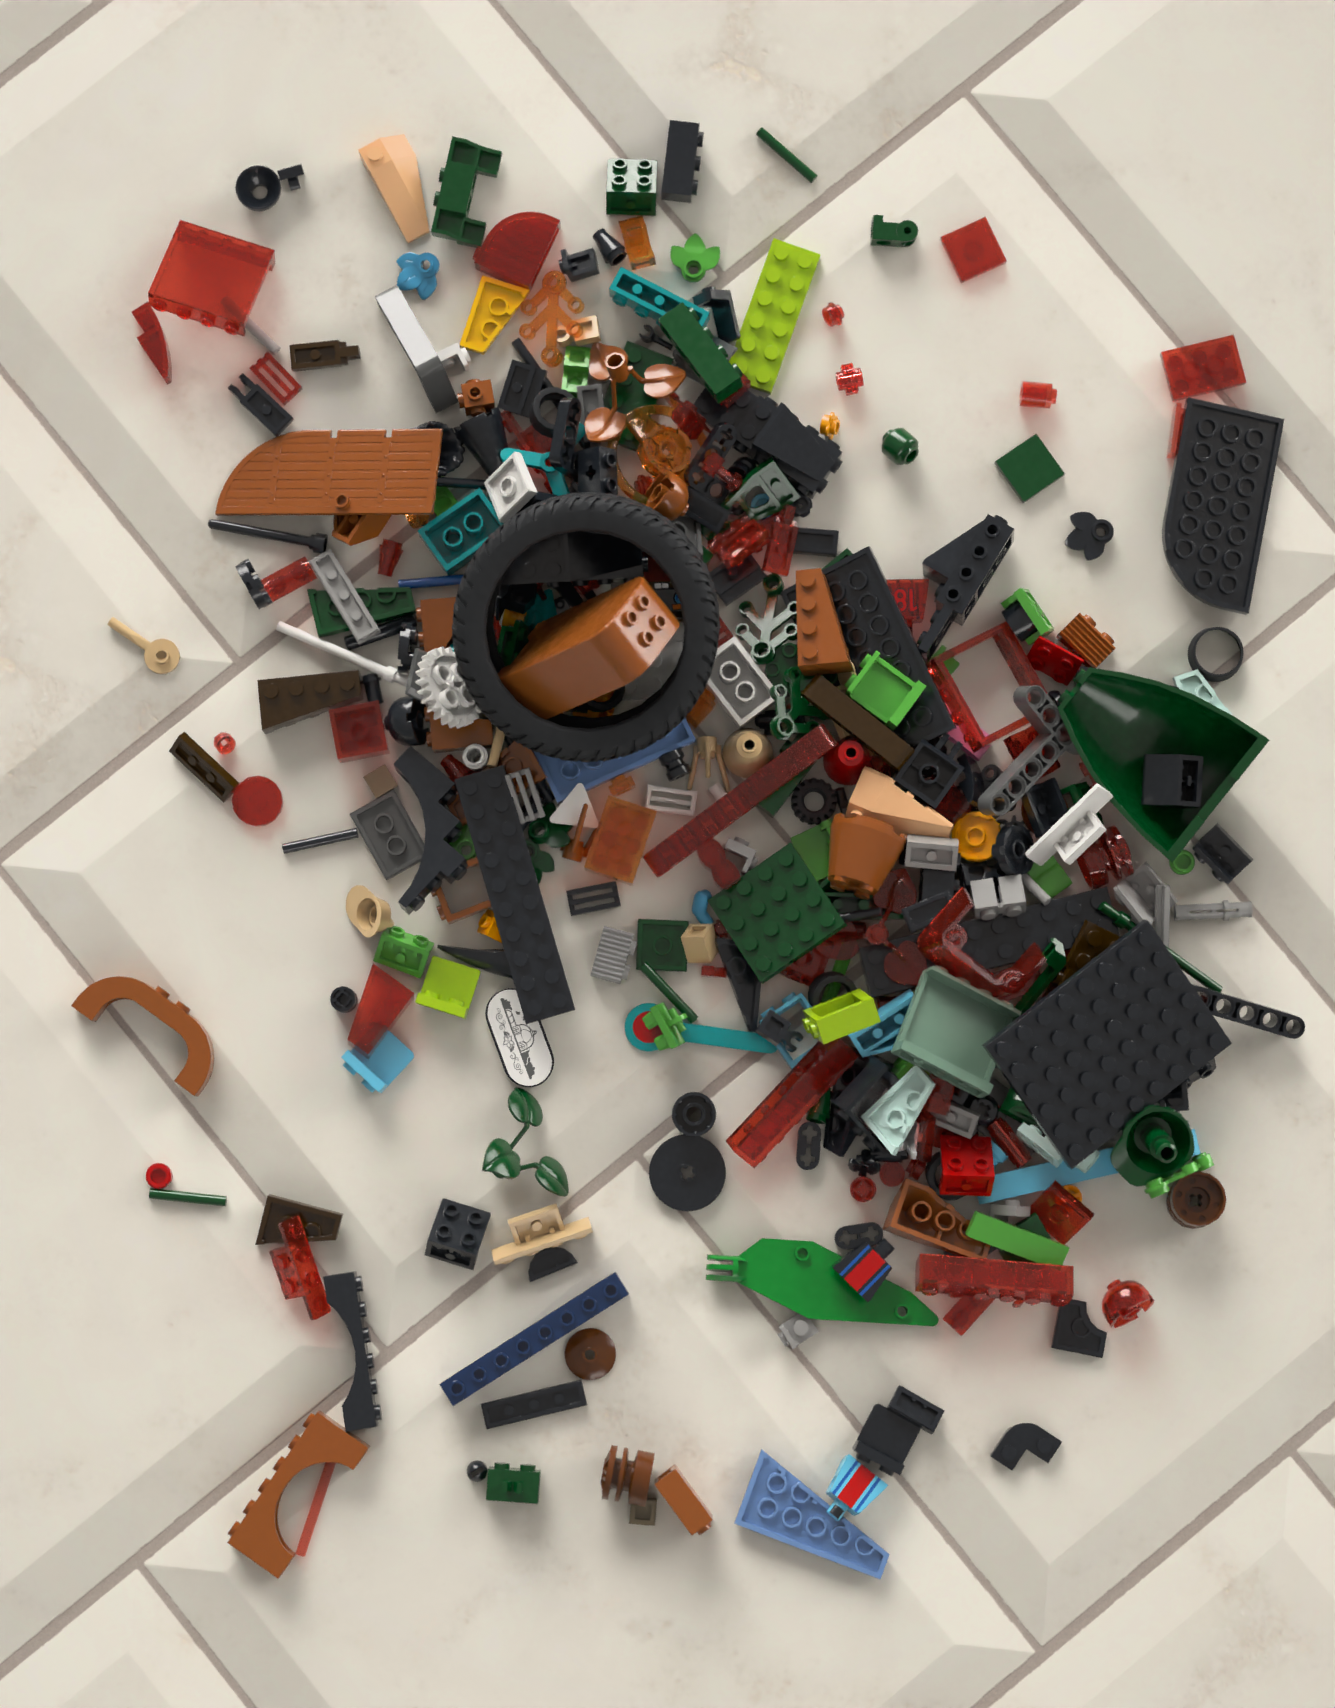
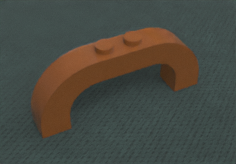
(200, 1059)

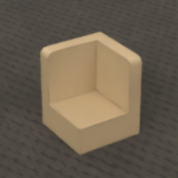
(699, 943)

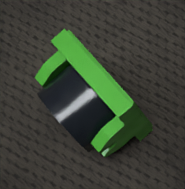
(1026, 616)

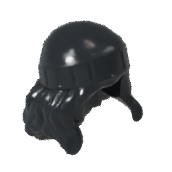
(451, 448)

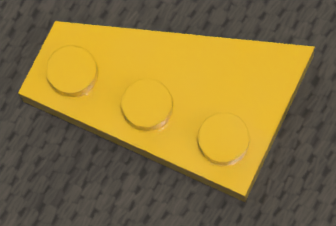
(490, 313)

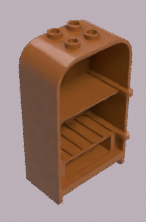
(590, 649)

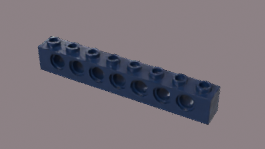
(534, 1338)

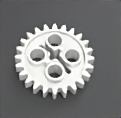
(445, 689)

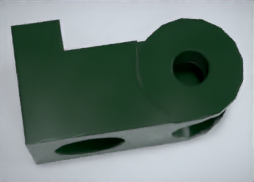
(892, 234)

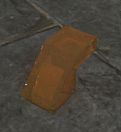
(637, 242)

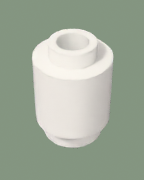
(471, 753)

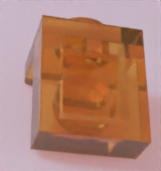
(702, 709)

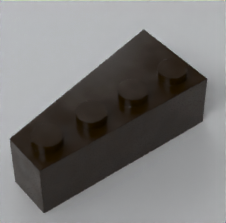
(306, 696)

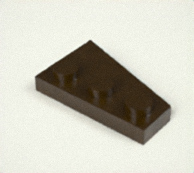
(317, 1222)

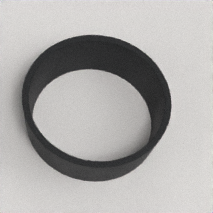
(1195, 664)

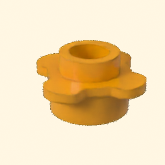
(829, 425)

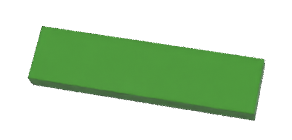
(1016, 1240)

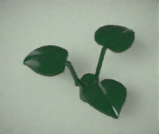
(506, 1163)

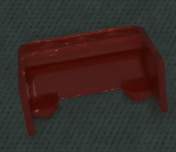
(943, 942)

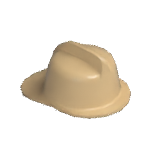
(368, 912)

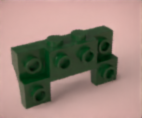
(457, 189)

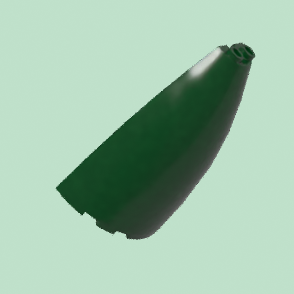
(1124, 716)

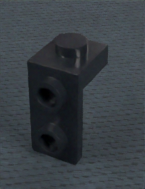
(722, 310)

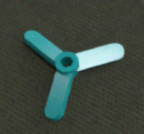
(538, 461)

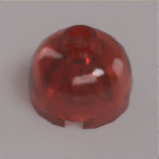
(1124, 1301)

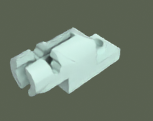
(1033, 1138)

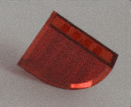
(517, 248)

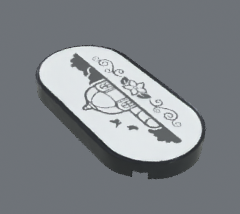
(520, 1046)

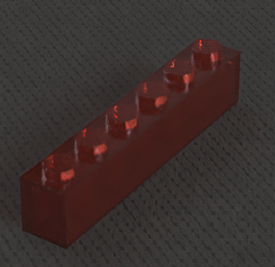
(791, 1100)
(994, 1279)

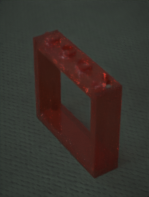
(960, 712)

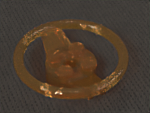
(653, 439)

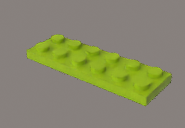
(774, 313)

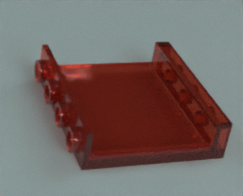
(210, 277)

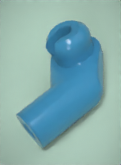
(700, 906)

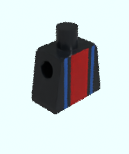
(865, 1267)

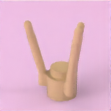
(707, 748)

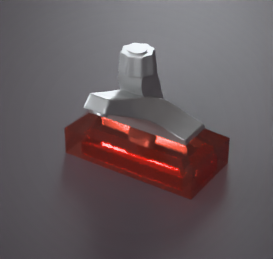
(920, 1138)

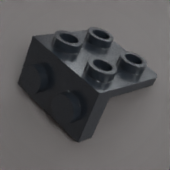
(885, 1440)

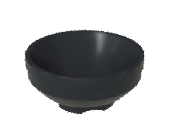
(252, 178)

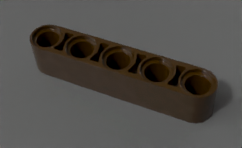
(857, 722)

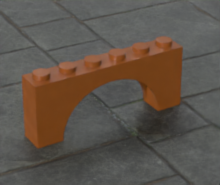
(437, 632)
(259, 1531)

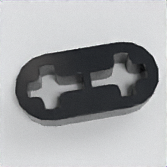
(815, 1145)
(857, 1229)

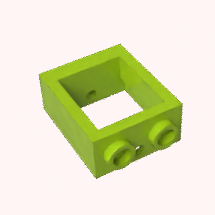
(840, 1016)

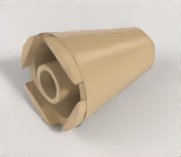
(744, 761)

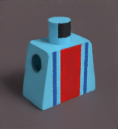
(852, 1488)

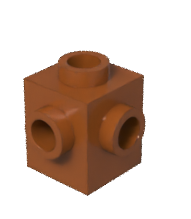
(476, 397)

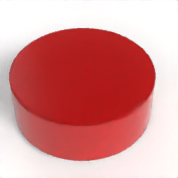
(159, 1175)

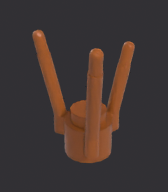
(575, 849)

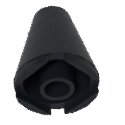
(484, 439)

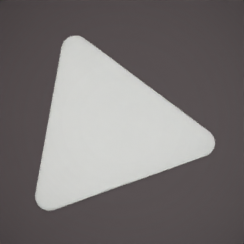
(570, 809)

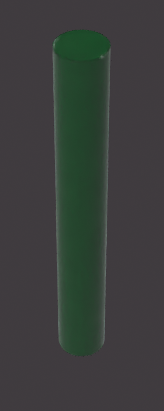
(786, 155)
(668, 992)
(187, 1197)

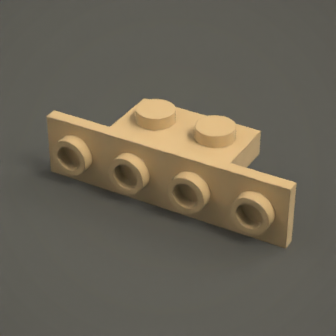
(539, 1231)

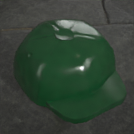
(1153, 1145)

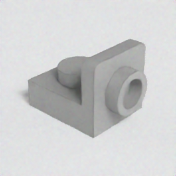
(796, 1330)

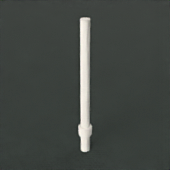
(389, 673)

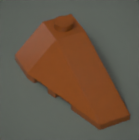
(927, 1219)

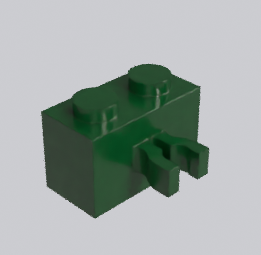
(513, 1484)

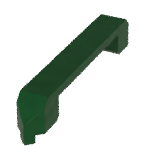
(1056, 961)

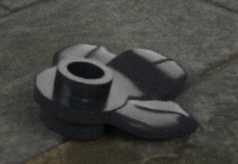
(1085, 534)

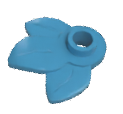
(416, 276)

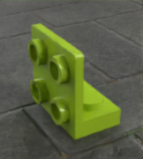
(448, 987)

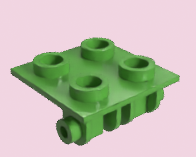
(814, 848)

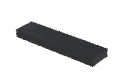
(533, 1404)

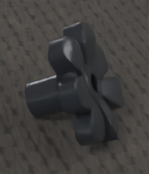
(864, 1164)

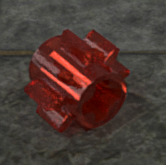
(849, 379)

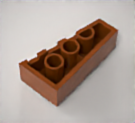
(818, 628)

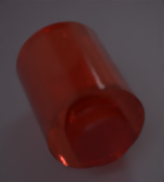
(1037, 394)

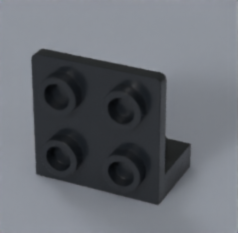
(457, 1234)

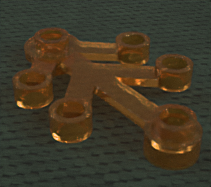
(551, 315)

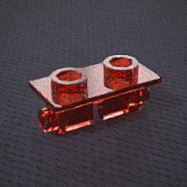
(288, 579)
(966, 1312)

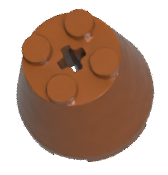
(862, 854)

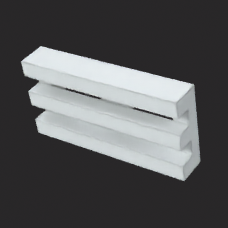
(692, 804)

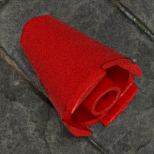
(842, 768)

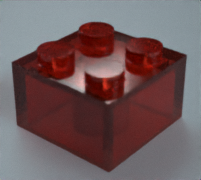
(359, 731)

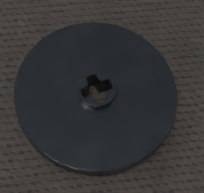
(693, 1192)

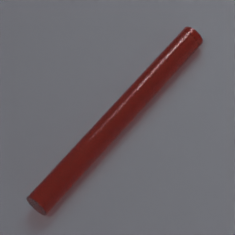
(315, 1509)

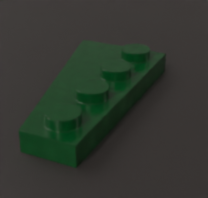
(382, 604)

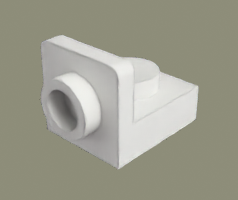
(451, 354)

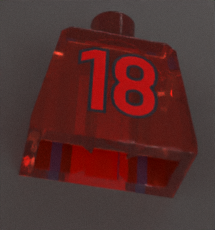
(911, 598)

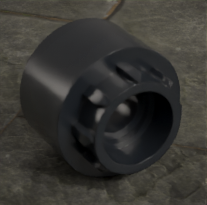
(707, 1109)

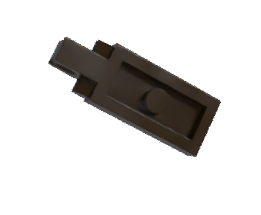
(322, 355)

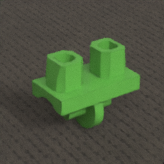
(669, 1023)

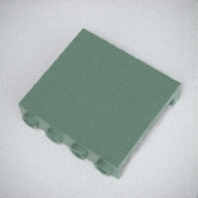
(949, 1026)

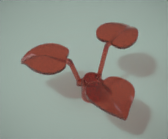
(906, 961)

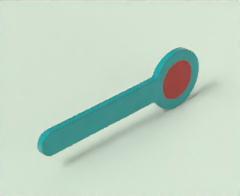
(643, 1038)

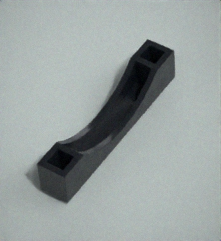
(344, 1296)

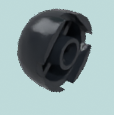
(406, 721)

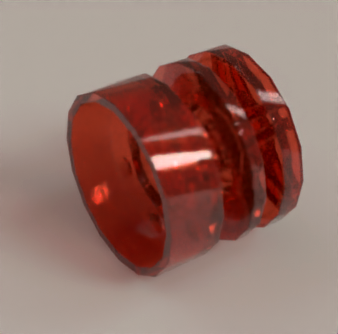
(1108, 855)

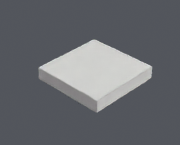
(510, 487)

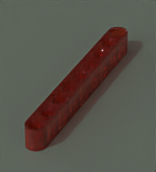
(740, 800)

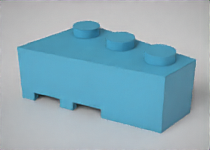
(882, 1035)

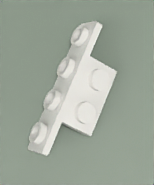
(1074, 830)

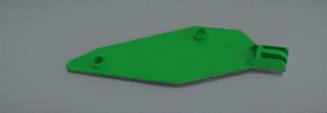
(805, 1282)

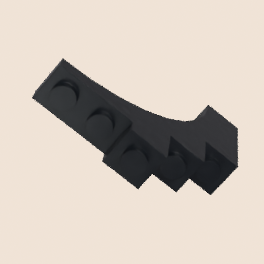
(441, 828)

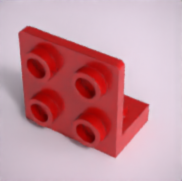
(966, 1166)

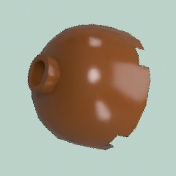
(668, 495)

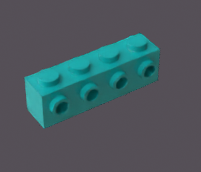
(648, 298)

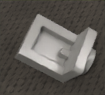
(740, 848)
(1011, 1208)

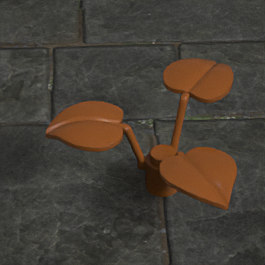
(612, 363)

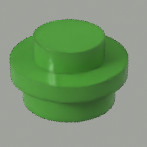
(1183, 863)

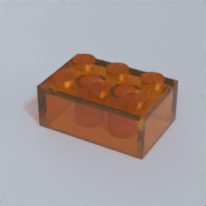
(620, 840)

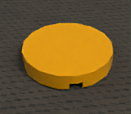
(976, 836)

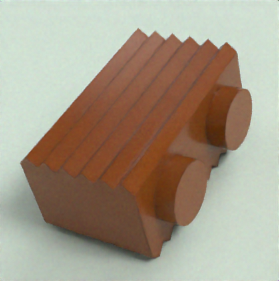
(1086, 641)

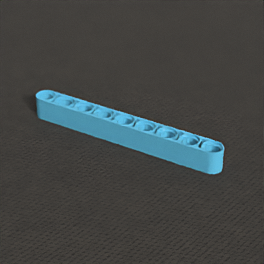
(1042, 1175)

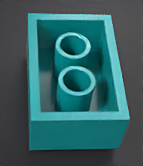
(460, 531)

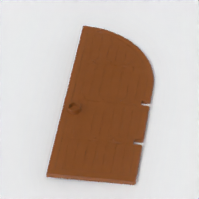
(337, 476)

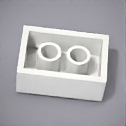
(739, 684)

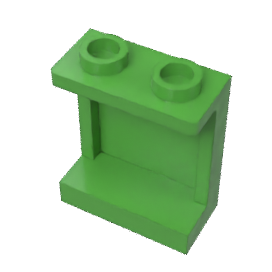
(883, 690)

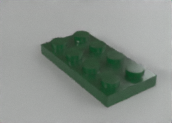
(631, 392)

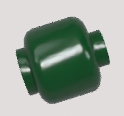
(900, 446)

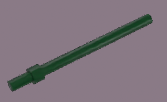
(1123, 920)

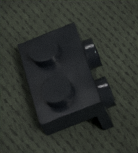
(1044, 806)
(1221, 854)

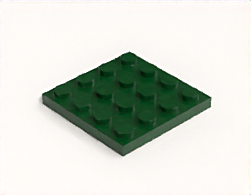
(777, 913)

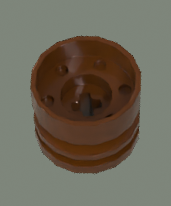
(1211, 1200)
(627, 1475)

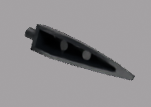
(486, 959)

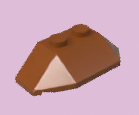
(358, 528)

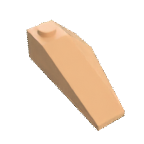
(397, 178)
(881, 799)

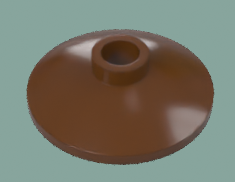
(593, 1340)

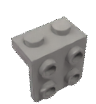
(1139, 893)

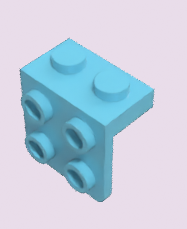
(382, 1066)

